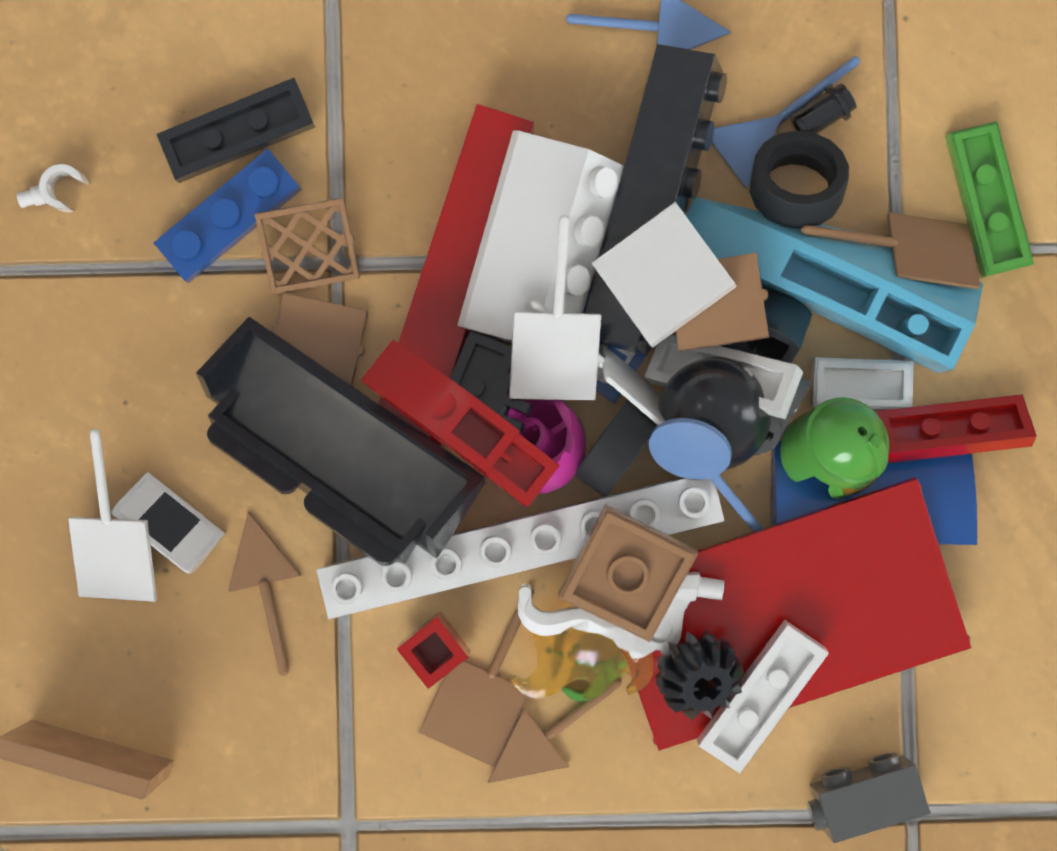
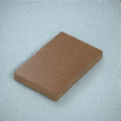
(85, 759)

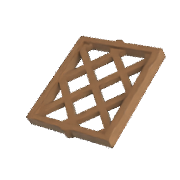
(269, 252)

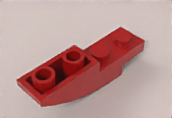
(460, 422)

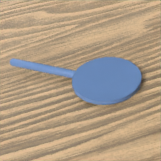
(698, 453)

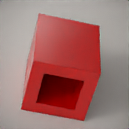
(434, 650)

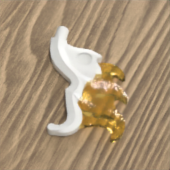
(585, 647)

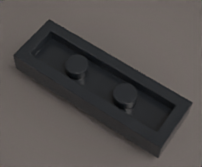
(235, 130)

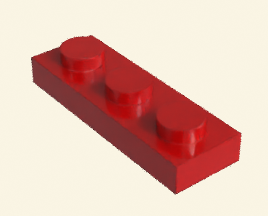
(958, 428)

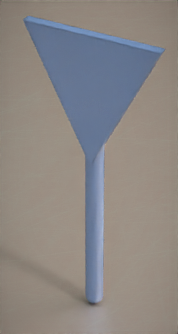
(743, 140)

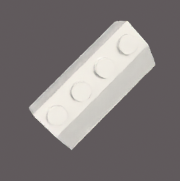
(521, 233)

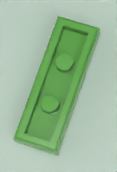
(989, 199)

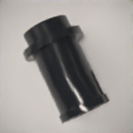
(825, 110)

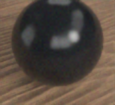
(723, 397)

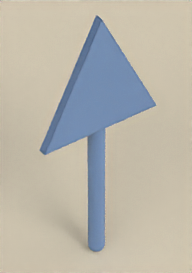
(677, 25)

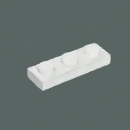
(777, 378)
(766, 695)

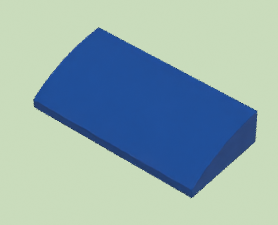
(945, 483)

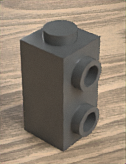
(867, 798)

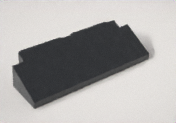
(354, 459)

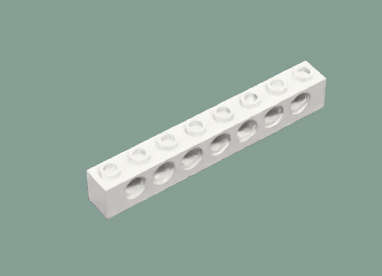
(512, 546)

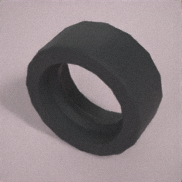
(806, 150)
(616, 449)

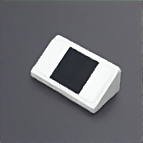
(173, 523)

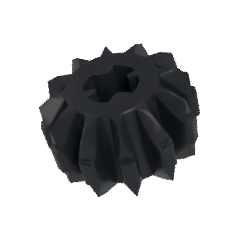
(699, 675)

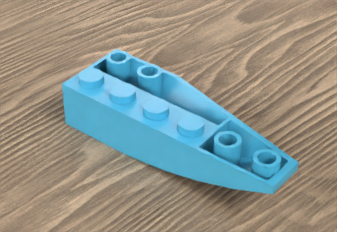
(846, 283)

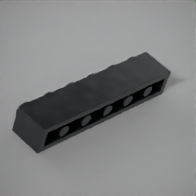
(659, 166)

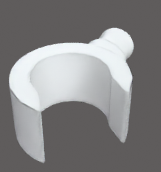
(44, 192)

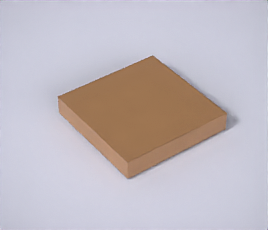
(627, 573)

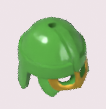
(831, 449)

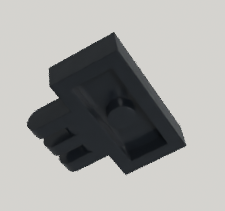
(485, 373)

